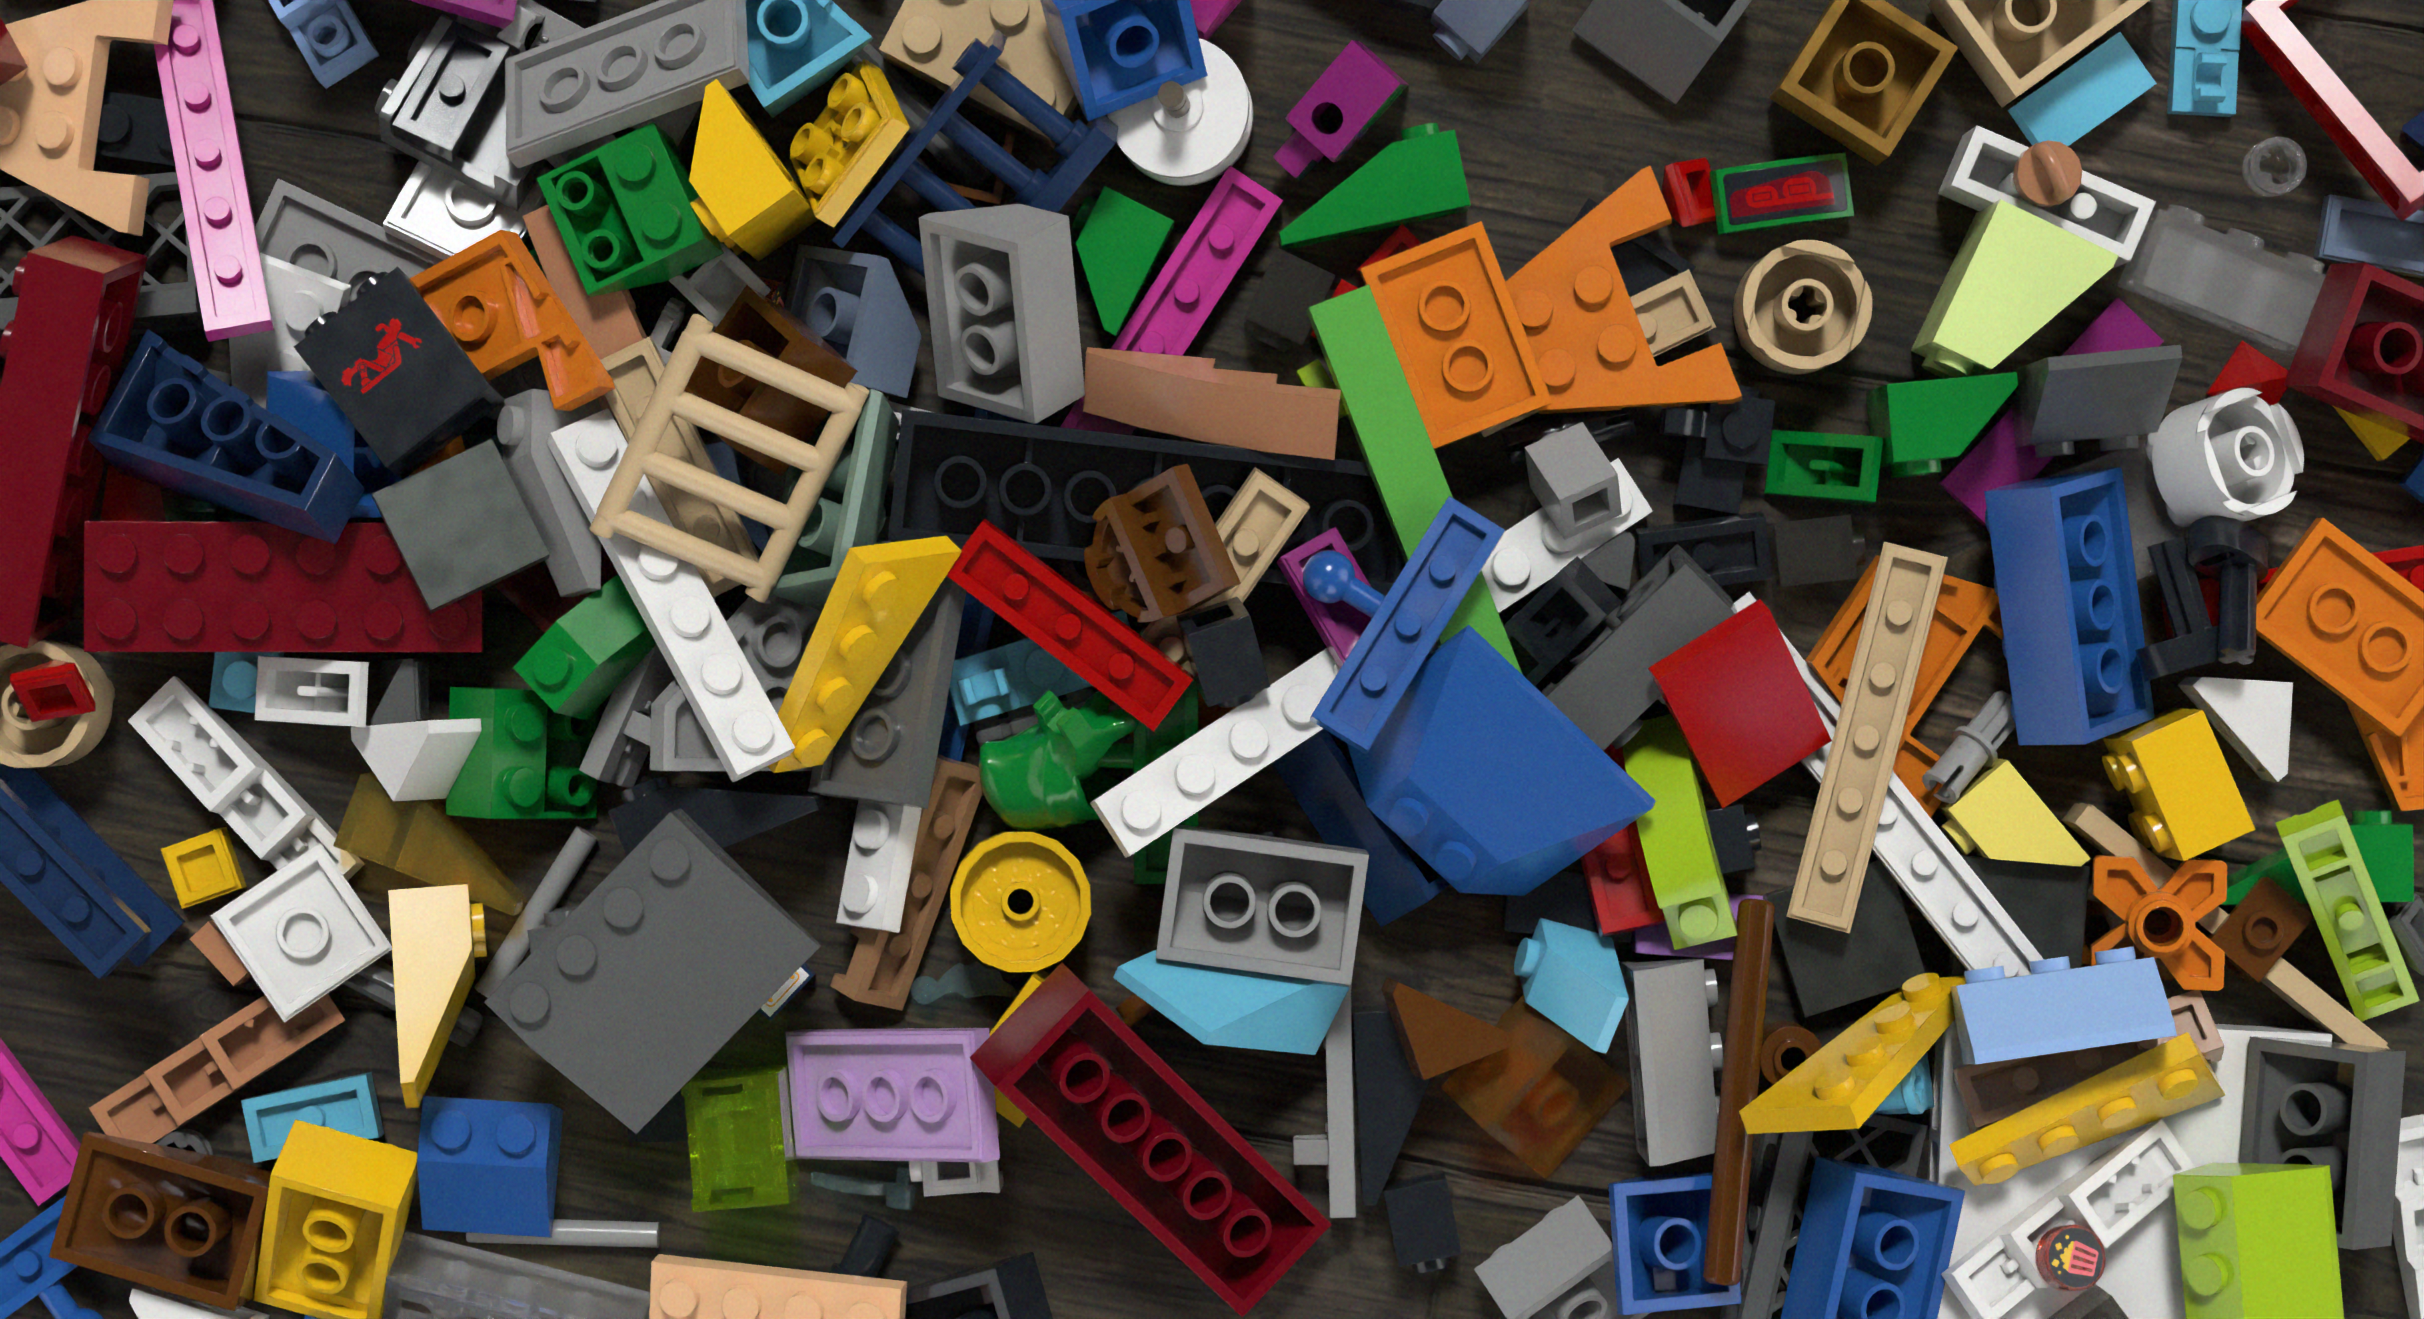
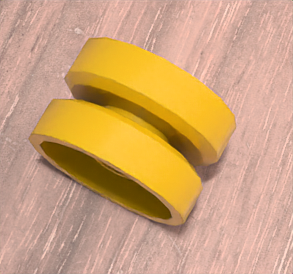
(1013, 939)

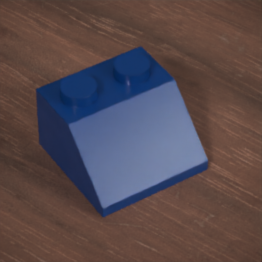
(1123, 49)
(488, 1166)
(1661, 1244)

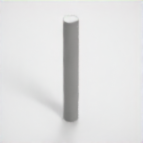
(543, 901)
(585, 1234)

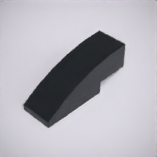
(1559, 619)

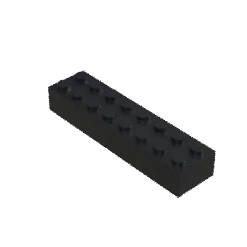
(1051, 479)

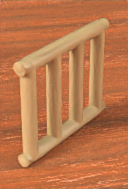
(671, 400)

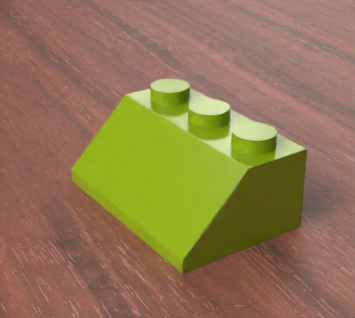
(2258, 1242)

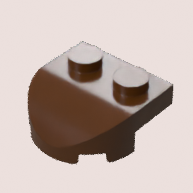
(1158, 549)

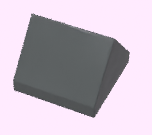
(1613, 561)

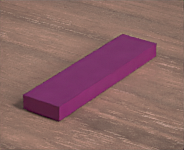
(1994, 457)

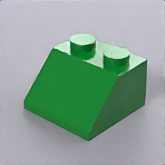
(1933, 418)

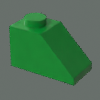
(1118, 252)

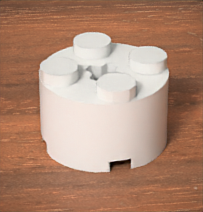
(2226, 458)

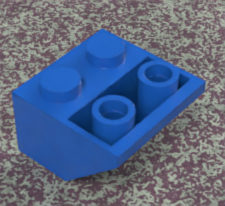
(310, 407)

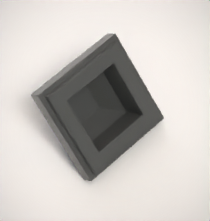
(2408, 931)

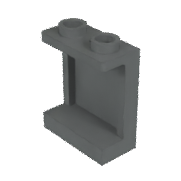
(482, 157)

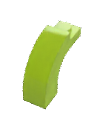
(1678, 836)

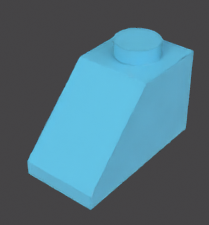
(1573, 981)

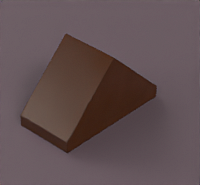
(1437, 1034)

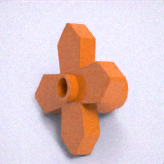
(2185, 896)

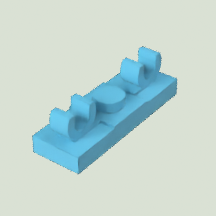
(2204, 57)
(1010, 678)

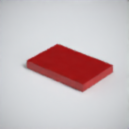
(1740, 703)

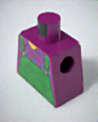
(1362, 91)

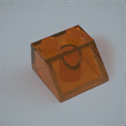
(1538, 1091)

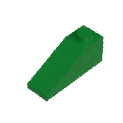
(1398, 186)
(588, 652)
(2382, 844)

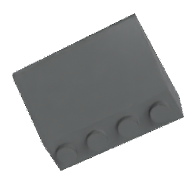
(653, 972)

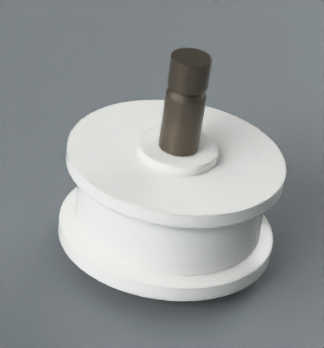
(1189, 129)

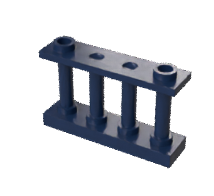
(1077, 143)
(76, 878)

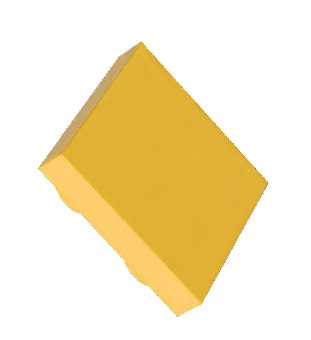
(847, 141)

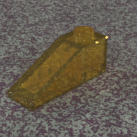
(424, 844)

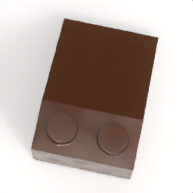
(165, 1218)

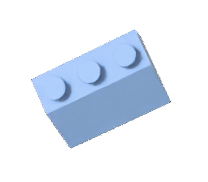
(2060, 1007)

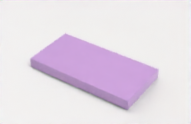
(891, 1095)

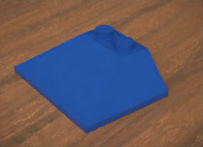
(1491, 775)

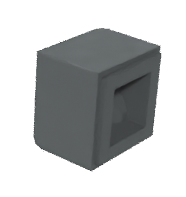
(403, 692)

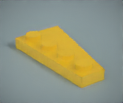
(855, 638)
(1859, 1066)
(2103, 1106)

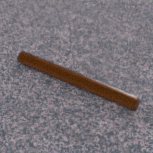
(1738, 1089)

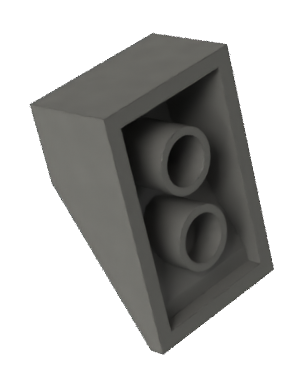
(2093, 398)

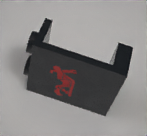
(397, 372)

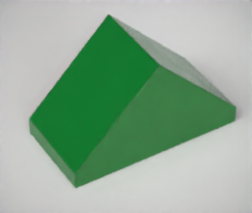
(1824, 466)

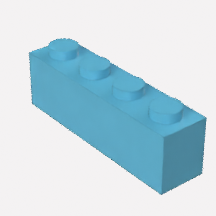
(797, 48)

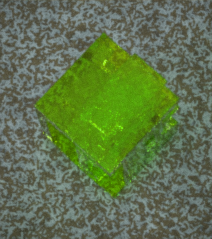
(741, 1139)

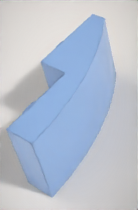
(327, 36)

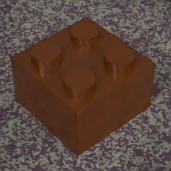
(779, 334)

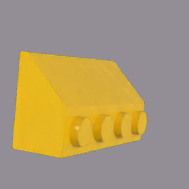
(741, 181)

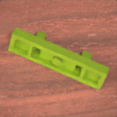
(2347, 910)

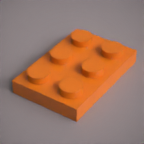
(1457, 335)
(2348, 625)

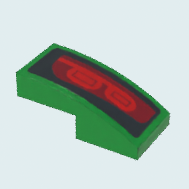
(1781, 193)

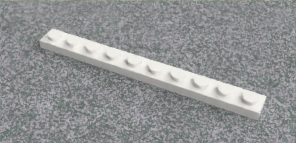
(1280, 715)

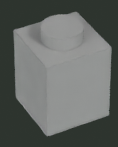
(1573, 480)

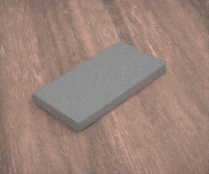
(621, 74)

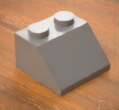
(1556, 1269)

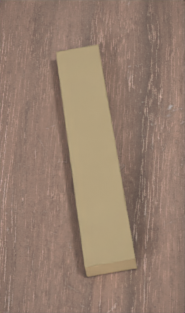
(1867, 737)
(2281, 978)

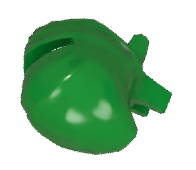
(1036, 772)

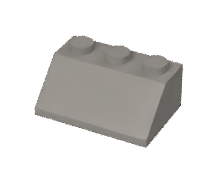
(1003, 309)
(1262, 904)
(1672, 1057)

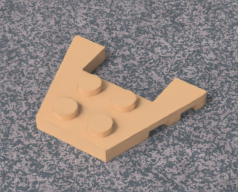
(56, 105)

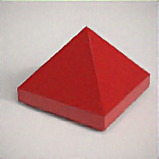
(1689, 192)
(2251, 370)
(52, 691)

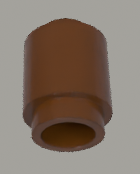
(1779, 1037)

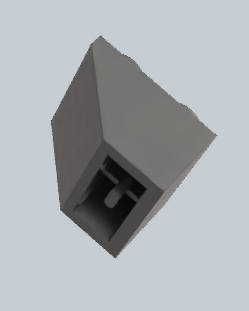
(1659, 39)

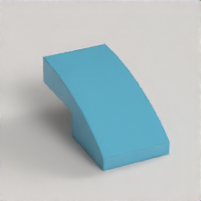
(2083, 94)

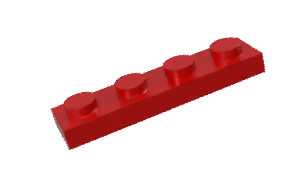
(1069, 625)

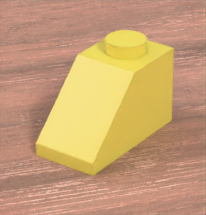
(2008, 821)

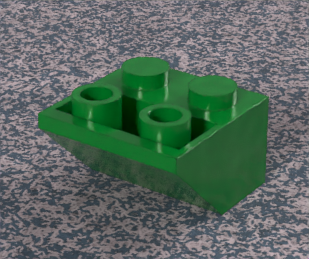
(629, 213)
(522, 759)

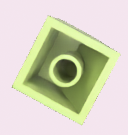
(2004, 288)

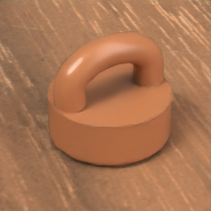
(2047, 174)

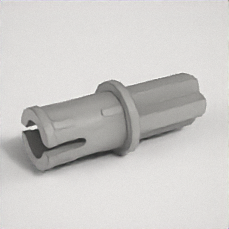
(1971, 748)

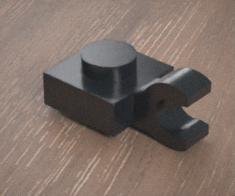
(1728, 431)

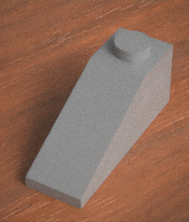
(555, 510)

